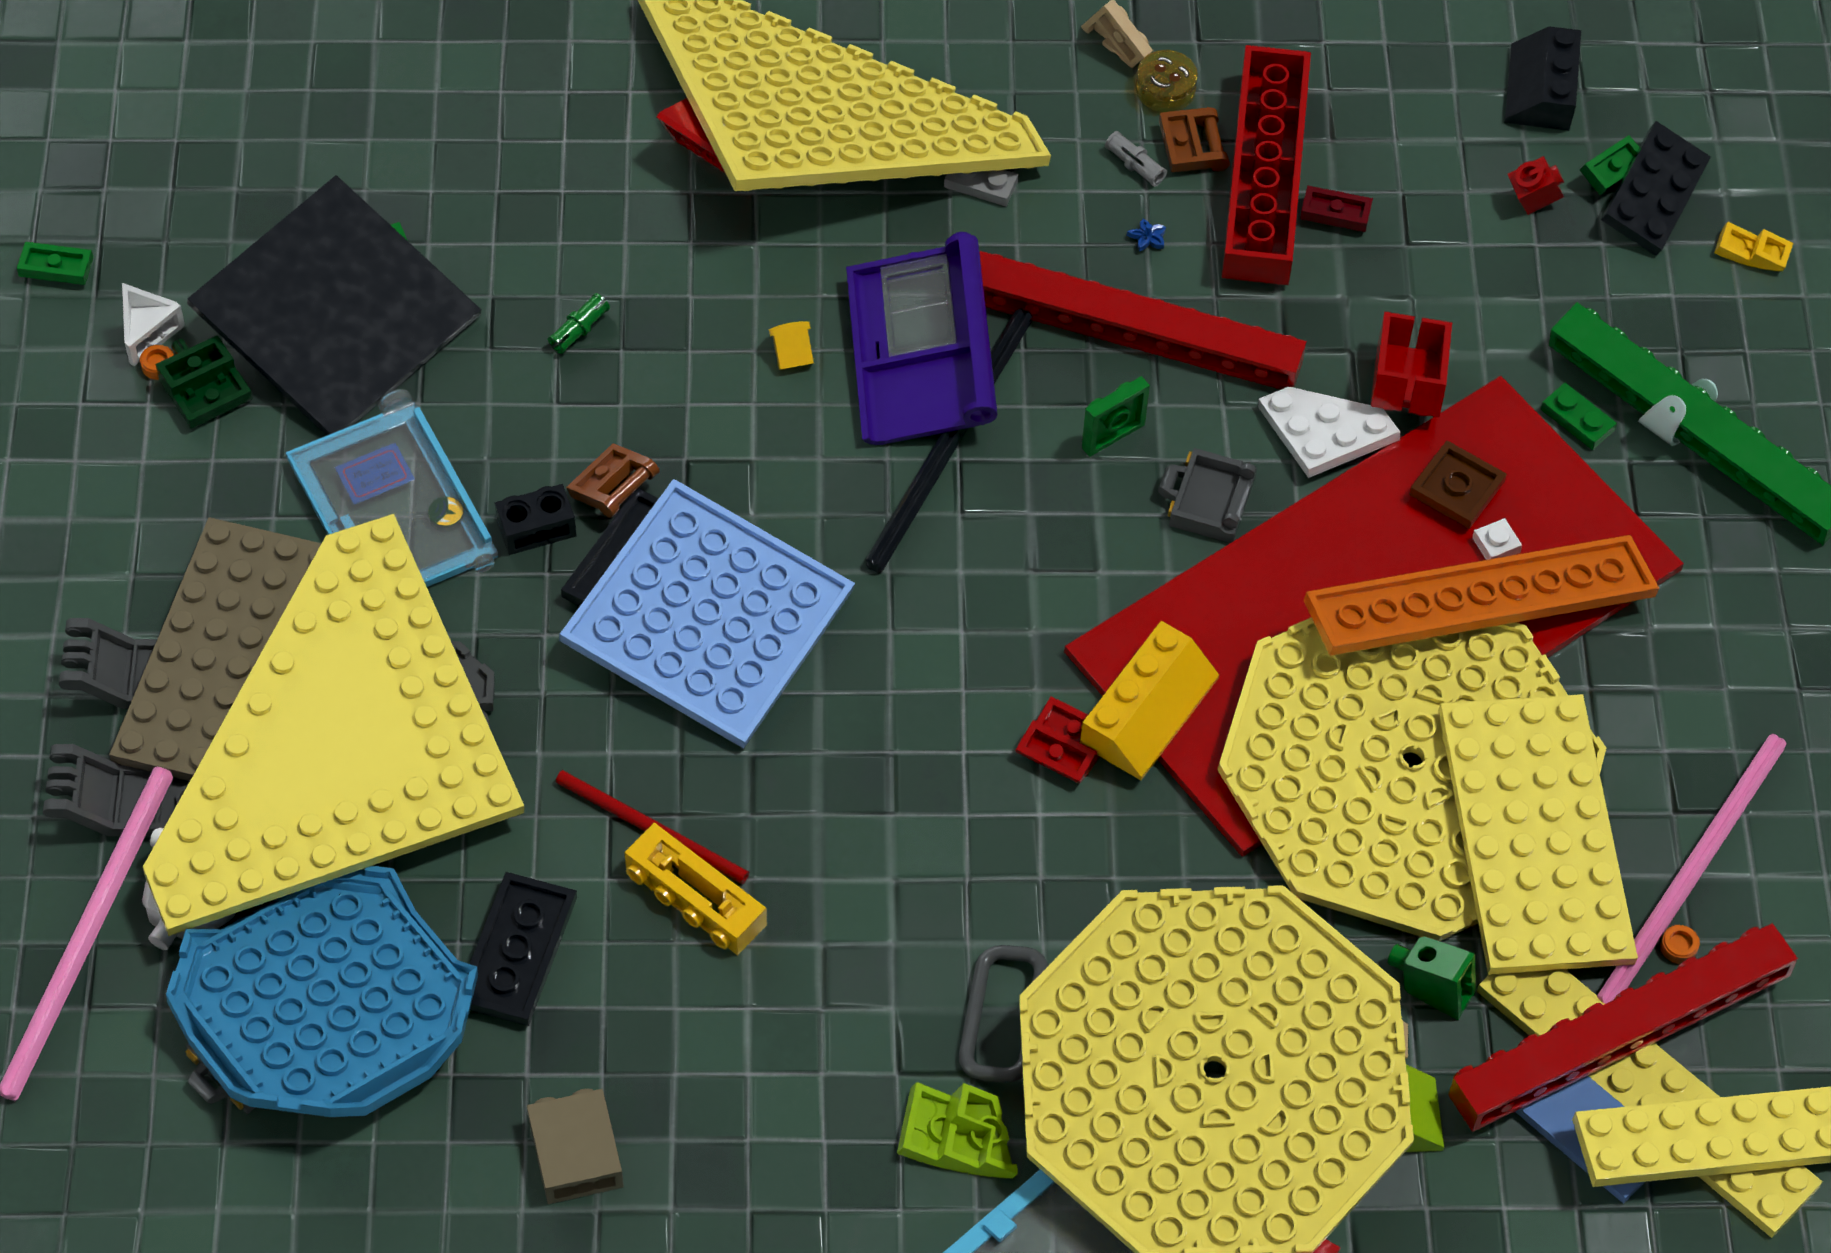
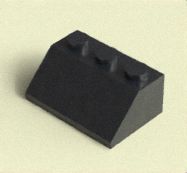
(1544, 79)

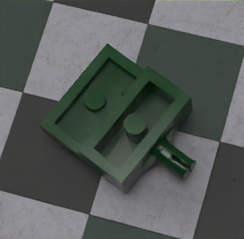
(202, 380)

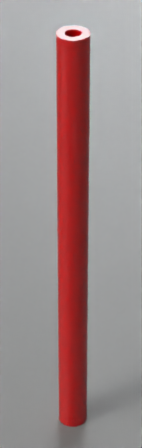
(644, 822)

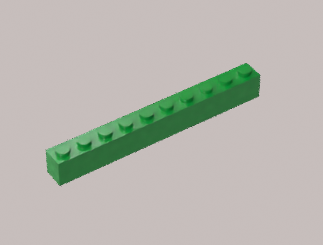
(1706, 429)

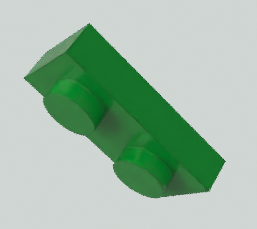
(1611, 165)
(55, 263)
(1578, 416)

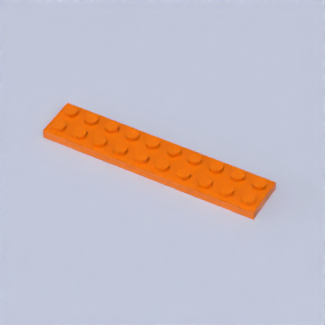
(1480, 594)

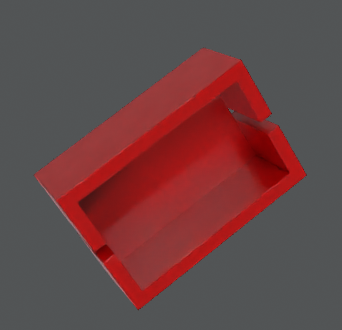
(1409, 375)

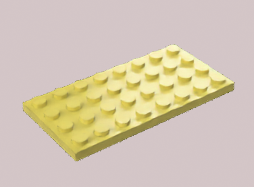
(1536, 834)

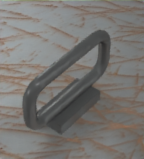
(975, 1006)

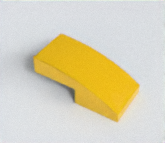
(1761, 251)

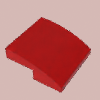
(1056, 743)

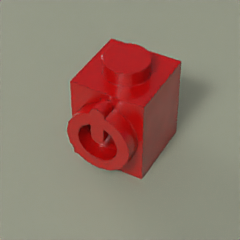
(1536, 184)

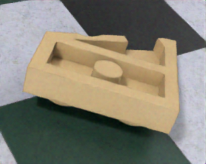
(1119, 33)

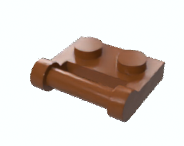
(1183, 141)
(606, 473)

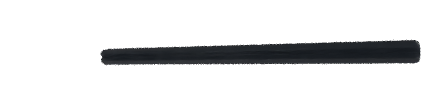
(940, 454)

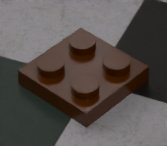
(1458, 484)

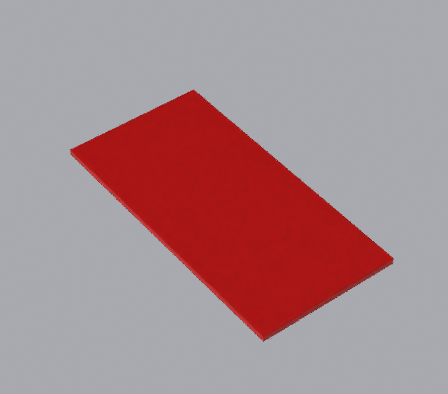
(1360, 532)

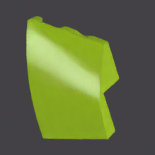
(956, 1131)

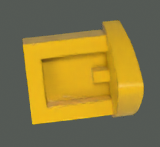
(792, 344)

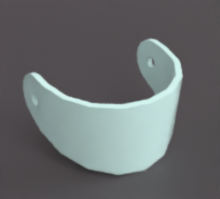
(1664, 421)

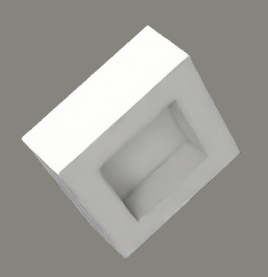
(1497, 540)

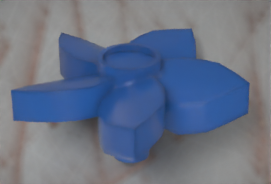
(1148, 235)

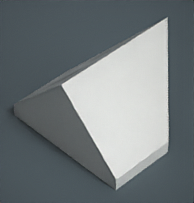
(148, 320)

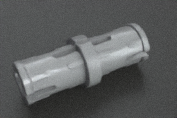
(1150, 171)

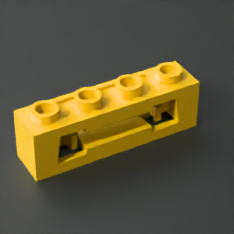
(739, 915)

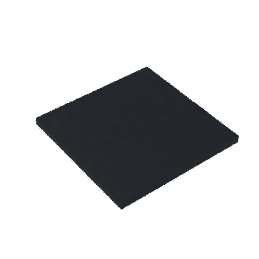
(334, 307)

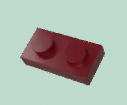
(1336, 208)

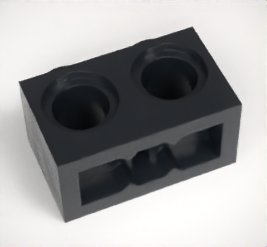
(537, 525)

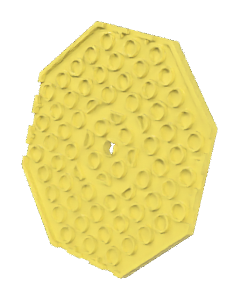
(1326, 773)
(1198, 1161)

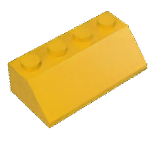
(1149, 701)

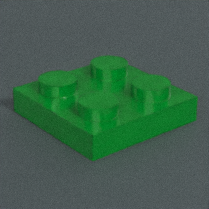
(1115, 415)

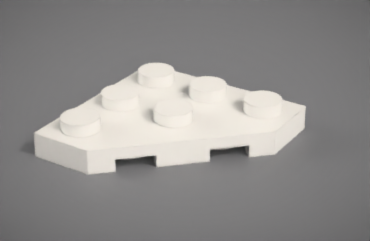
(1326, 429)

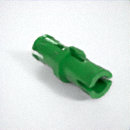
(578, 323)

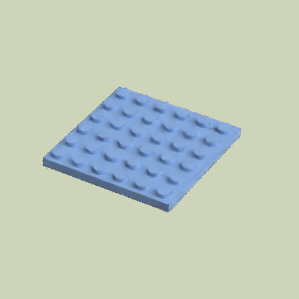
(707, 613)

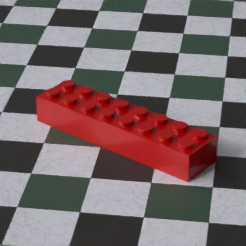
(1266, 165)

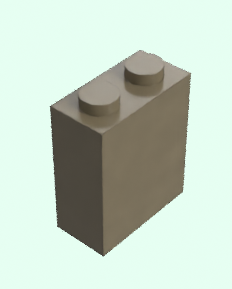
(575, 1145)

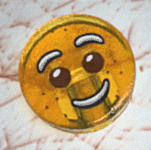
(1166, 81)

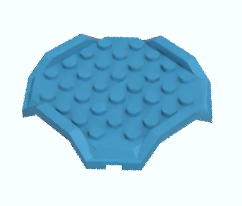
(323, 998)

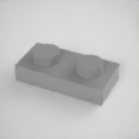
(986, 185)

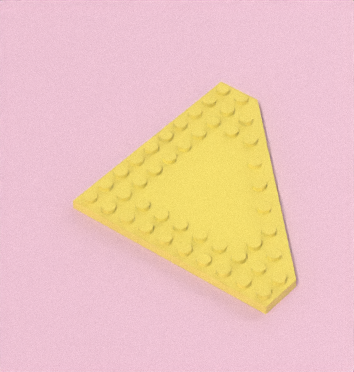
(812, 113)
(338, 746)

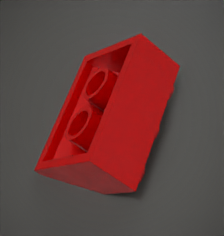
(686, 130)

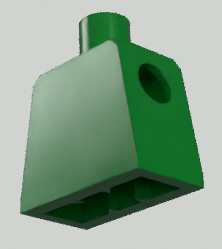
(1437, 974)

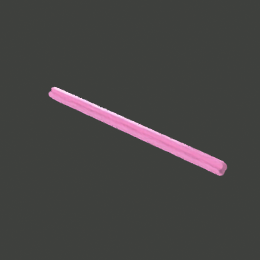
(1695, 865)
(85, 934)

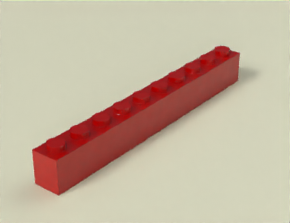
(1142, 322)
(1621, 1026)

